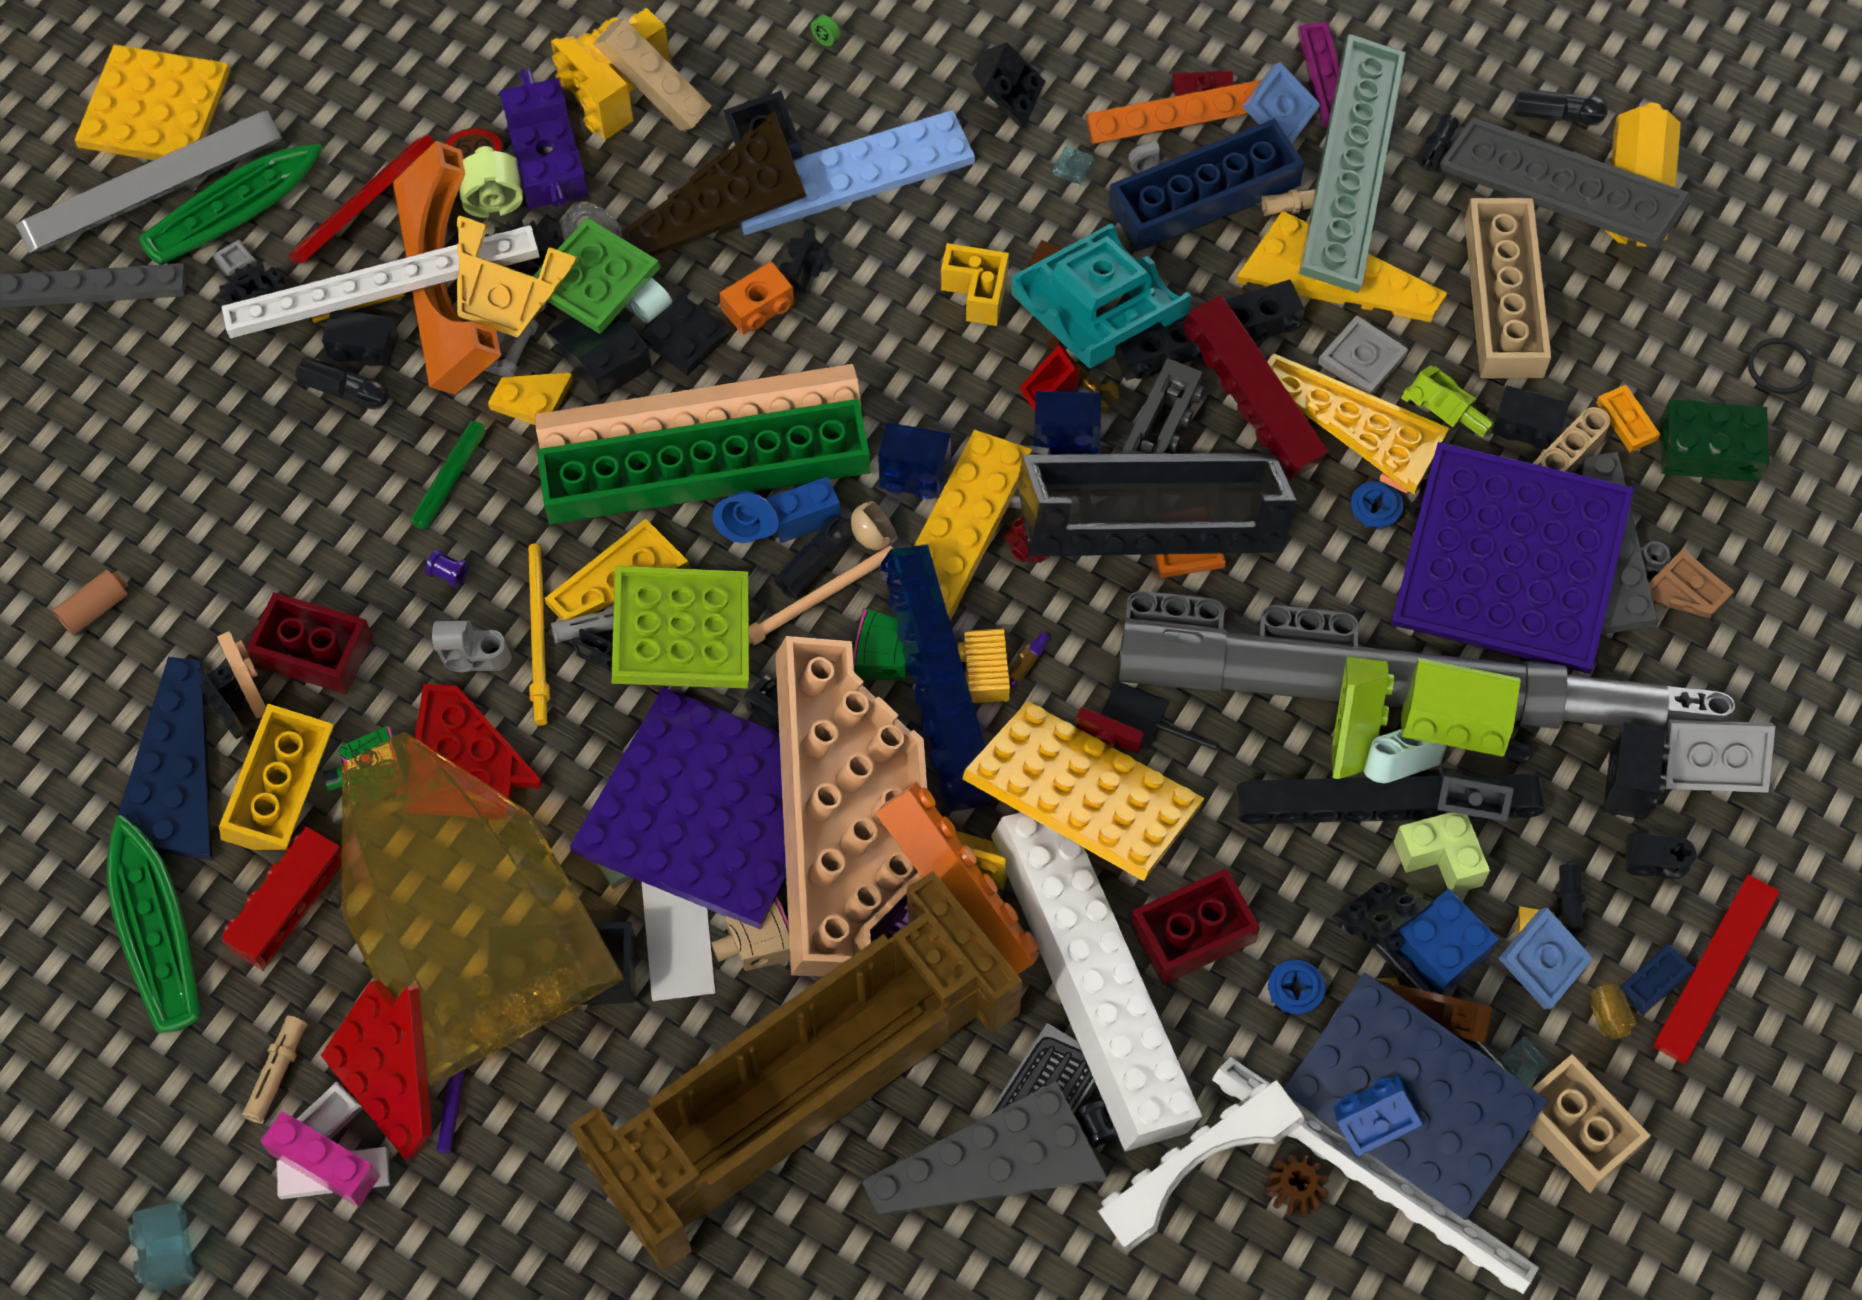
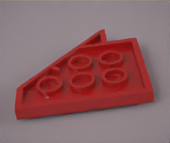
(465, 737)
(384, 1064)

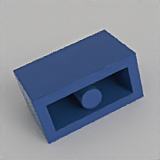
(804, 509)

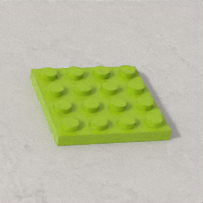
(680, 627)

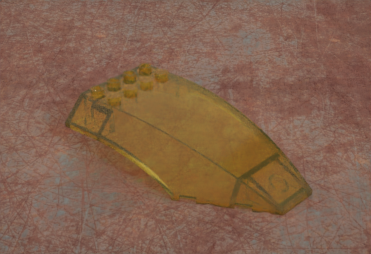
(463, 901)

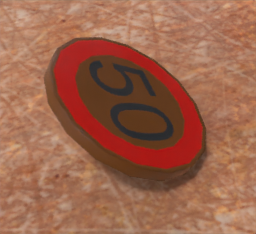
(471, 139)

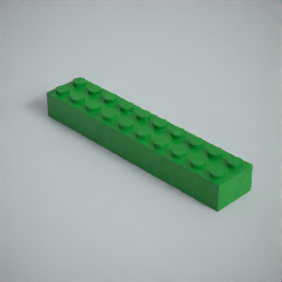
(703, 461)

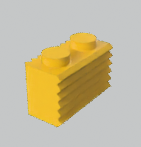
(985, 665)

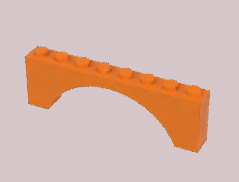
(424, 197)

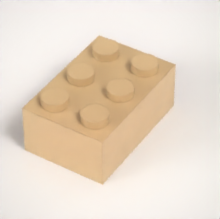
(1585, 1124)

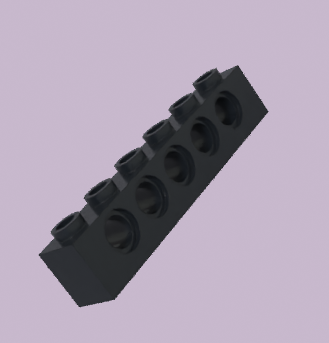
(1277, 299)

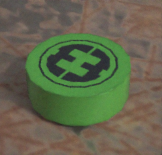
(825, 30)

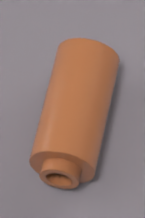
(91, 601)

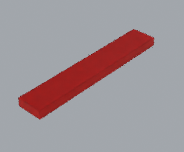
(360, 199)
(1715, 969)

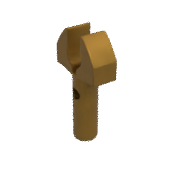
(1108, 390)

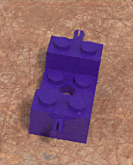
(537, 120)

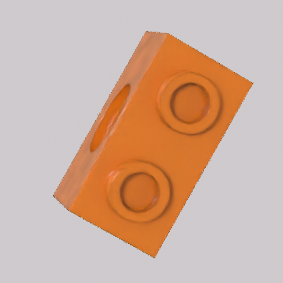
(764, 284)

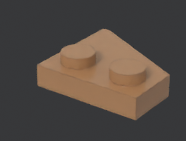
(1689, 587)

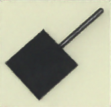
(1144, 713)

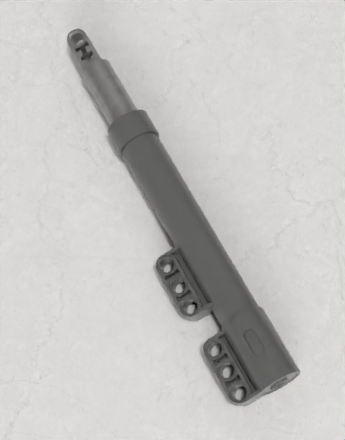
(1304, 653)

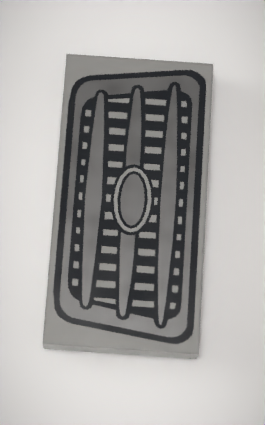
(1049, 1060)

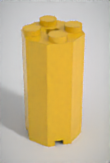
(1647, 146)

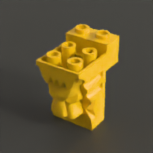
(596, 80)

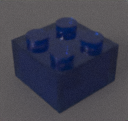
(1067, 422)
(914, 460)

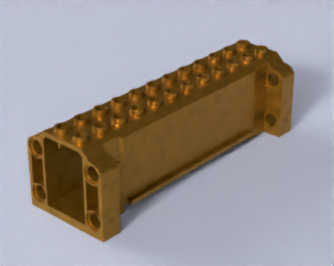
(799, 1070)

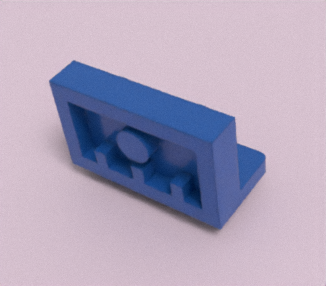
(1376, 1115)

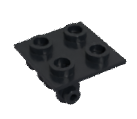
(225, 696)
(1380, 915)

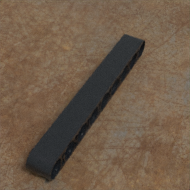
(1363, 800)

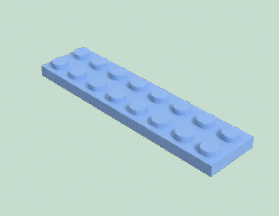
(872, 167)

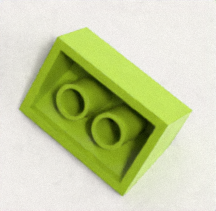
(1460, 707)
(1359, 713)

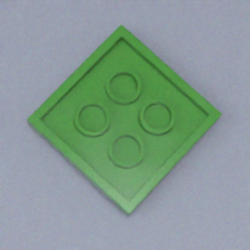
(603, 277)

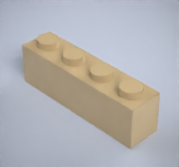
(652, 74)

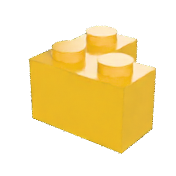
(978, 274)

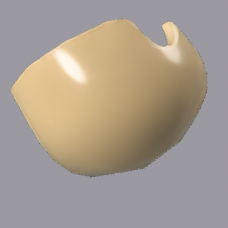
(872, 526)

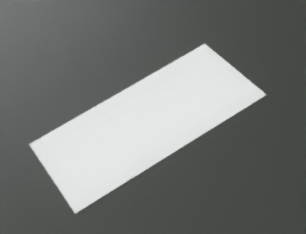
(677, 946)

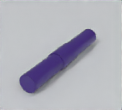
(450, 1113)

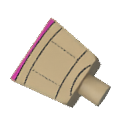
(756, 946)

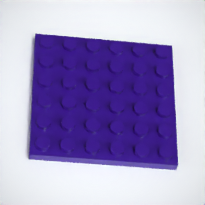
(1513, 557)
(695, 810)

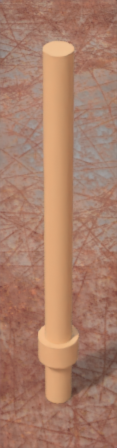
(758, 631)

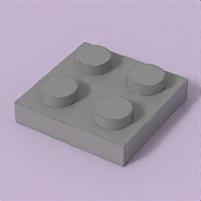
(1363, 356)

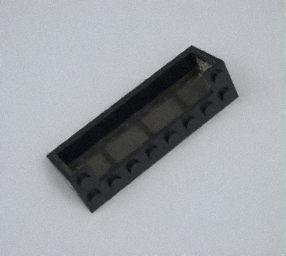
(1154, 504)

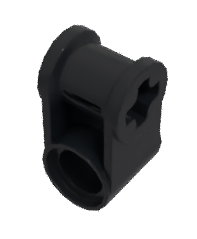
(1656, 855)

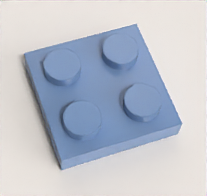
(1284, 99)
(1545, 958)

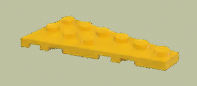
(1383, 285)
(1377, 430)

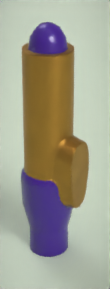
(1027, 659)

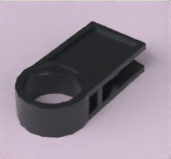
(594, 649)

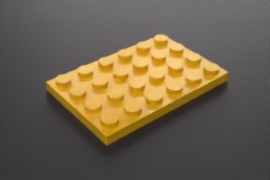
(1084, 789)

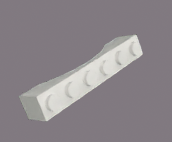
(1262, 1119)

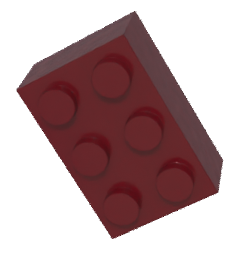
(309, 643)
(1194, 926)

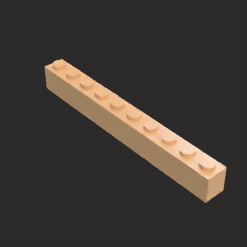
(697, 406)

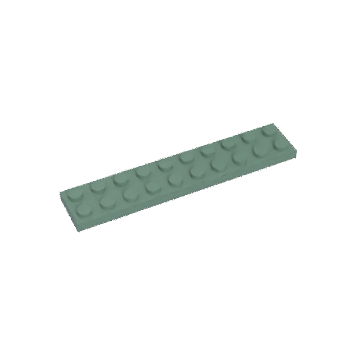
(1352, 164)

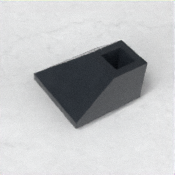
(1009, 81)

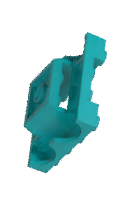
(1067, 291)

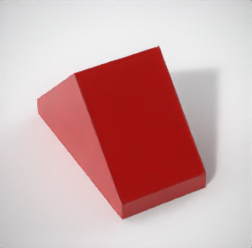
(1054, 374)

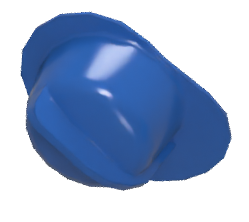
(745, 517)

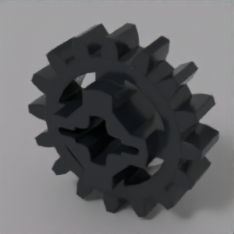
(250, 284)

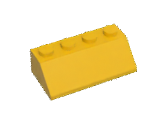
(275, 780)

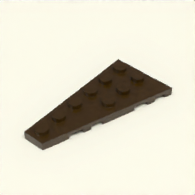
(728, 190)

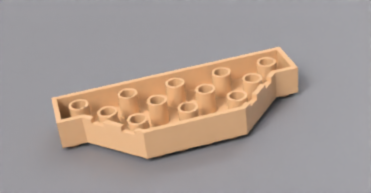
(838, 766)

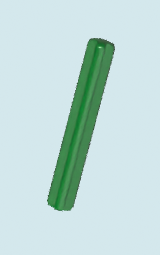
(448, 475)

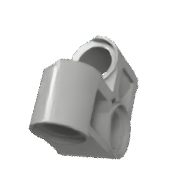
(467, 649)

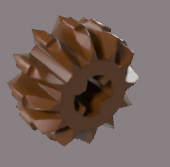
(1303, 1175)

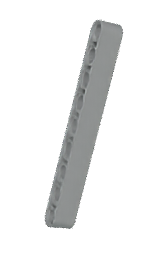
(148, 182)

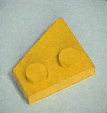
(530, 395)

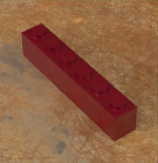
(1254, 387)

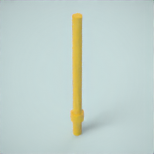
(539, 689)

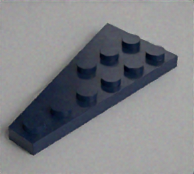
(171, 772)

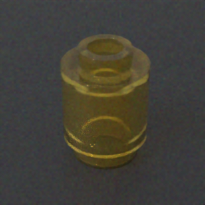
(1612, 1011)

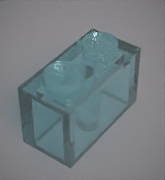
(162, 1247)

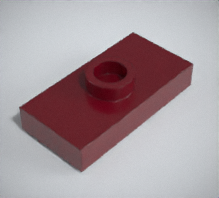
(1200, 81)
(1109, 730)

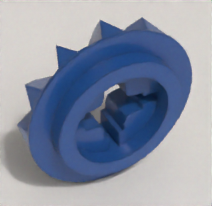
(1370, 493)
(1307, 977)

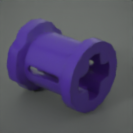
(447, 568)

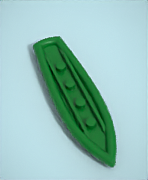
(229, 202)
(151, 928)

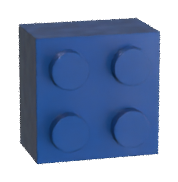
(1446, 942)

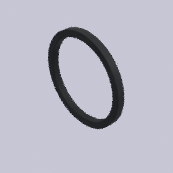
(1787, 342)

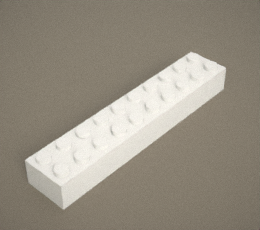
(1097, 983)

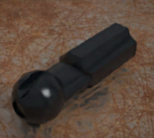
(1559, 106)
(342, 383)
(814, 557)

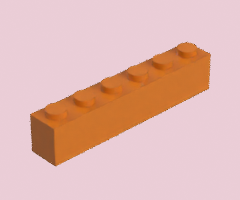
(933, 846)

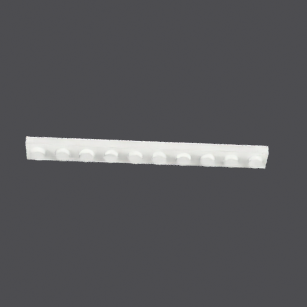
(370, 284)
(1391, 1187)

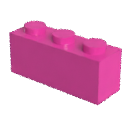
(320, 1159)

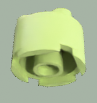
(490, 183)

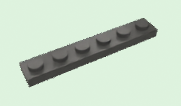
(92, 285)

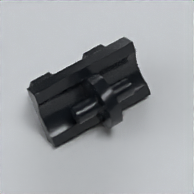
(809, 260)

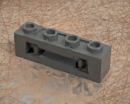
(1178, 382)

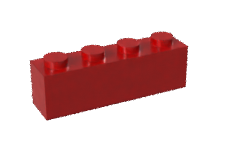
(283, 898)

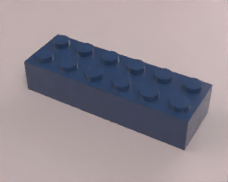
(1205, 184)

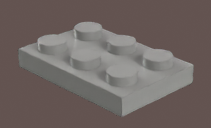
(1719, 755)

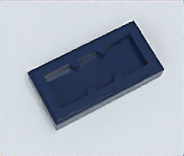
(1656, 979)

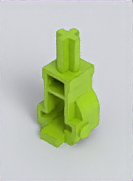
(1447, 400)

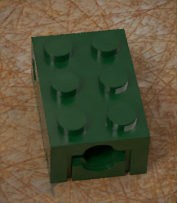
(1714, 440)

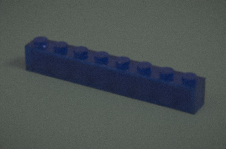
(936, 671)

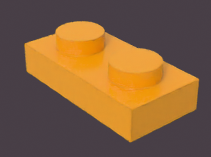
(1628, 418)

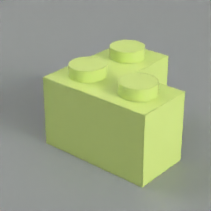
(1446, 842)

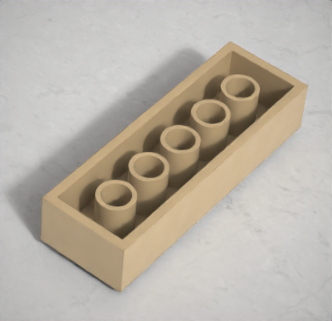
(1507, 288)

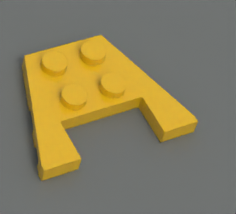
(498, 294)

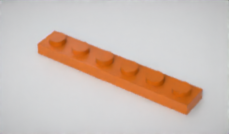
(1169, 113)

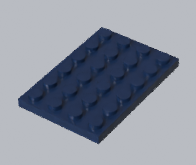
(1466, 1101)

